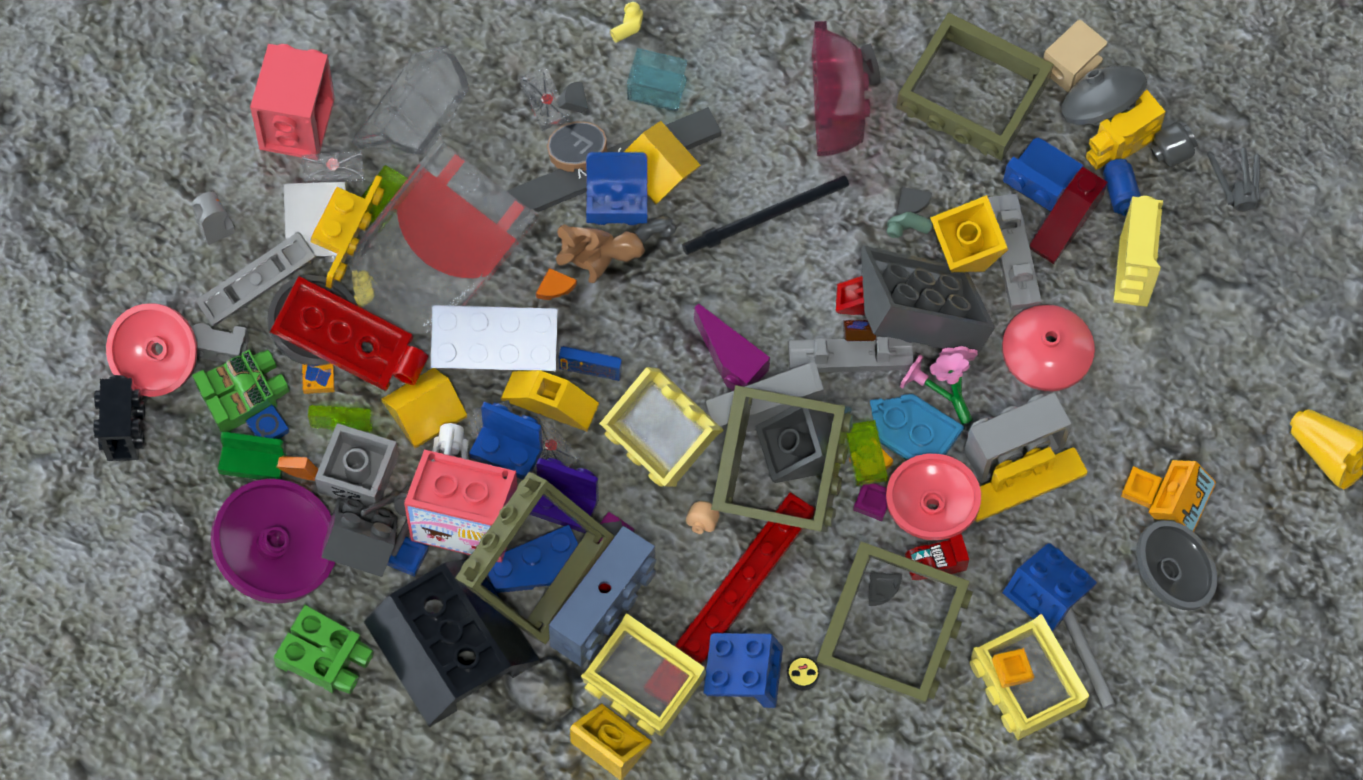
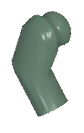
(907, 220)

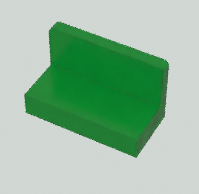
(250, 456)

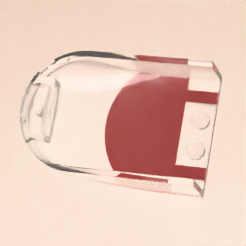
(436, 241)

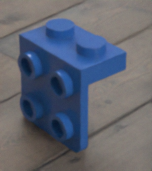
(1041, 173)
(616, 188)

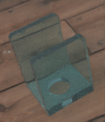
(657, 79)

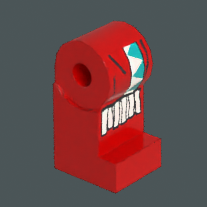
(945, 556)

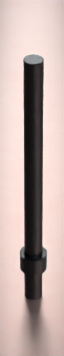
(713, 236)

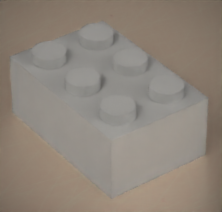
(1015, 432)

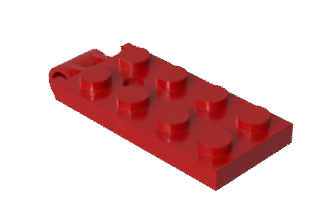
(337, 330)

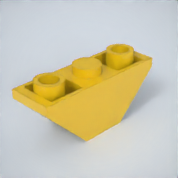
(551, 397)

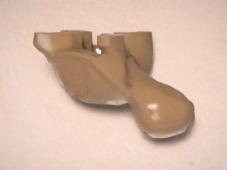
(595, 248)

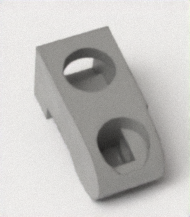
(211, 217)
(220, 345)

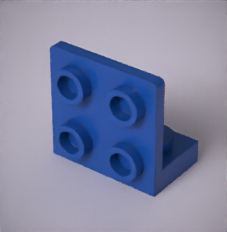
(508, 440)
(1048, 585)
(744, 667)

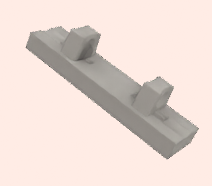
(1017, 262)
(255, 279)
(851, 356)

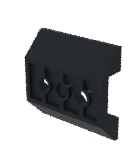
(427, 645)

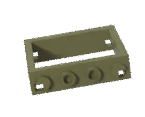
(993, 49)
(733, 449)
(502, 532)
(949, 630)

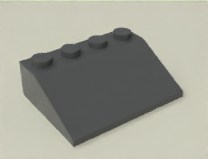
(922, 301)

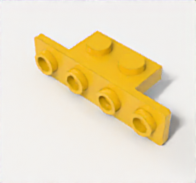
(341, 224)
(1028, 478)

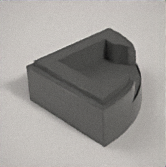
(870, 64)
(573, 98)
(913, 200)
(883, 587)

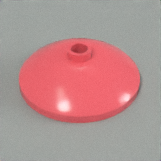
(133, 352)
(1046, 363)
(935, 481)

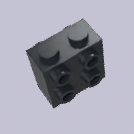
(119, 419)

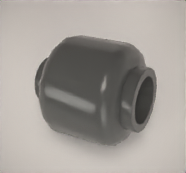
(1174, 144)

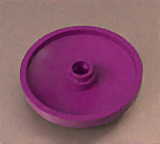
(272, 541)

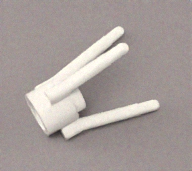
(451, 441)

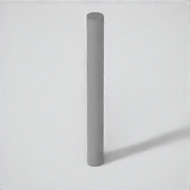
(1088, 660)

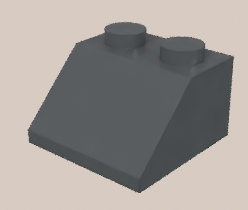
(795, 443)

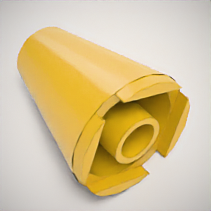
(1331, 444)

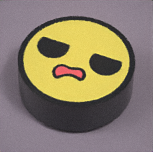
(803, 673)

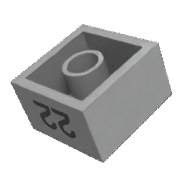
(356, 465)

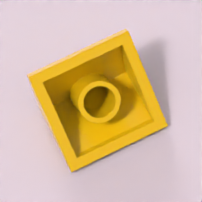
(667, 160)
(970, 236)
(425, 407)
(609, 740)

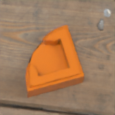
(555, 285)
(298, 467)

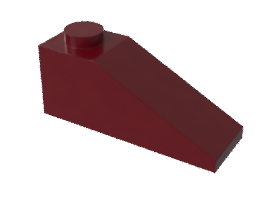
(1069, 214)

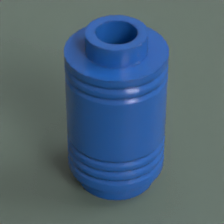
(1120, 184)

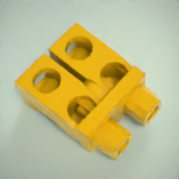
(1126, 132)

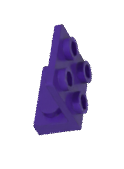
(577, 485)

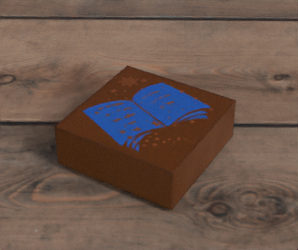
(858, 330)

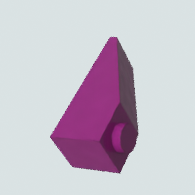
(734, 356)

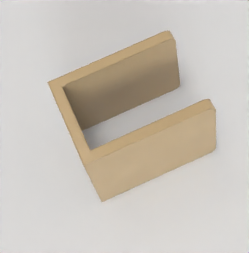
(1075, 54)

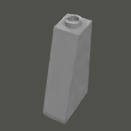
(798, 382)

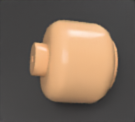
(702, 517)

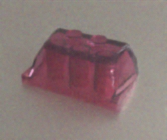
(838, 92)

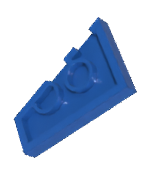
(534, 562)

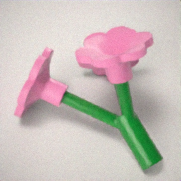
(948, 367)

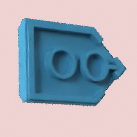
(913, 426)

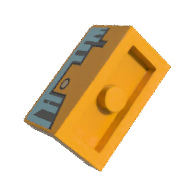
(1183, 494)

